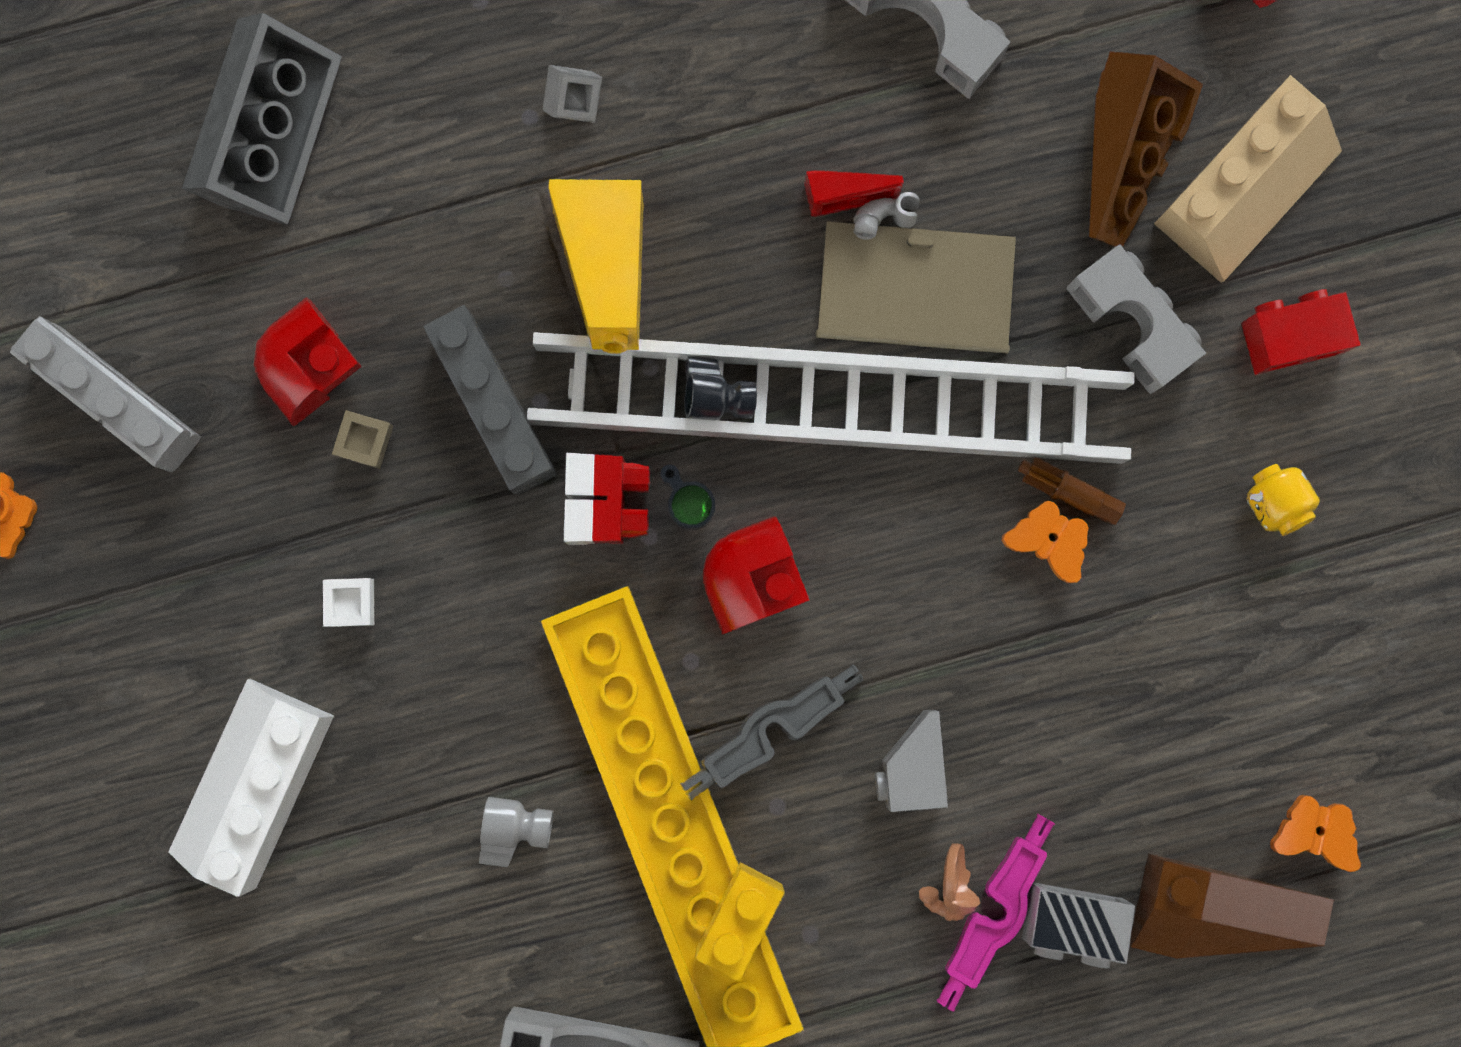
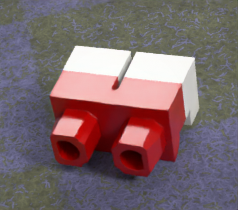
(603, 520)

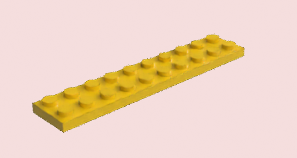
(673, 840)

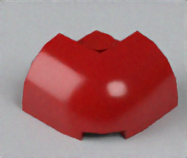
(302, 361)
(752, 576)

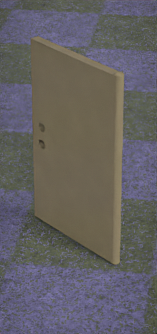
(915, 293)

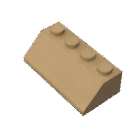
(1253, 180)

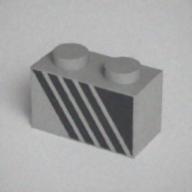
(1078, 924)

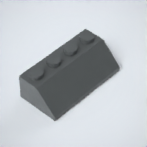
(262, 119)

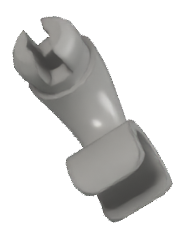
(872, 213)

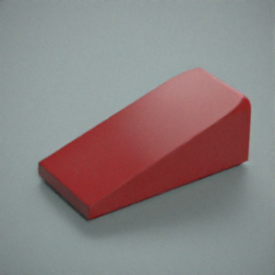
(841, 191)

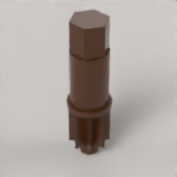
(1071, 490)

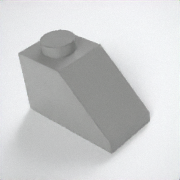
(914, 768)

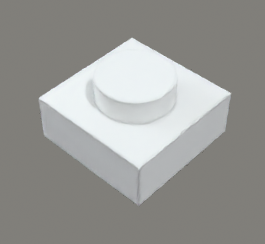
(348, 602)

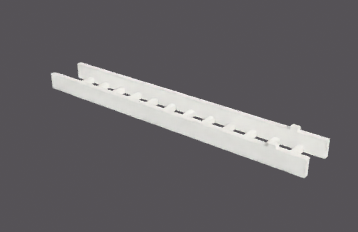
(854, 364)

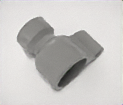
(506, 825)

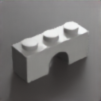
(1165, 342)

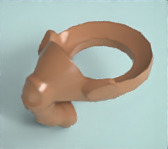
(957, 897)

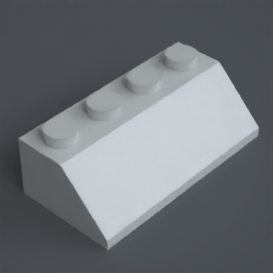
(249, 788)

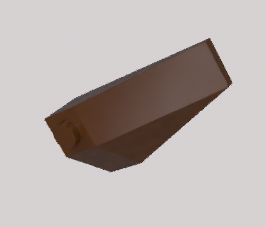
(1137, 117)
(1210, 913)

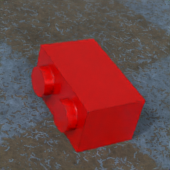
(1300, 332)

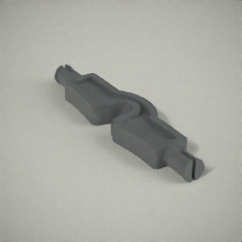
(751, 744)

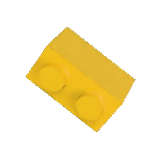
(739, 922)

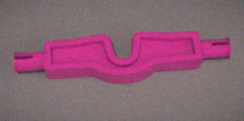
(984, 935)

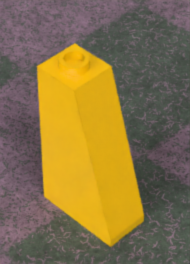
(603, 248)

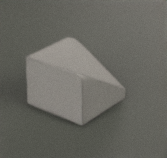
(572, 93)

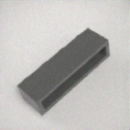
(490, 400)

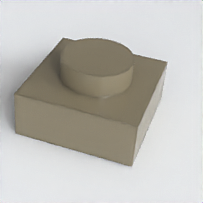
(362, 439)

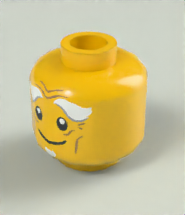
(1282, 499)

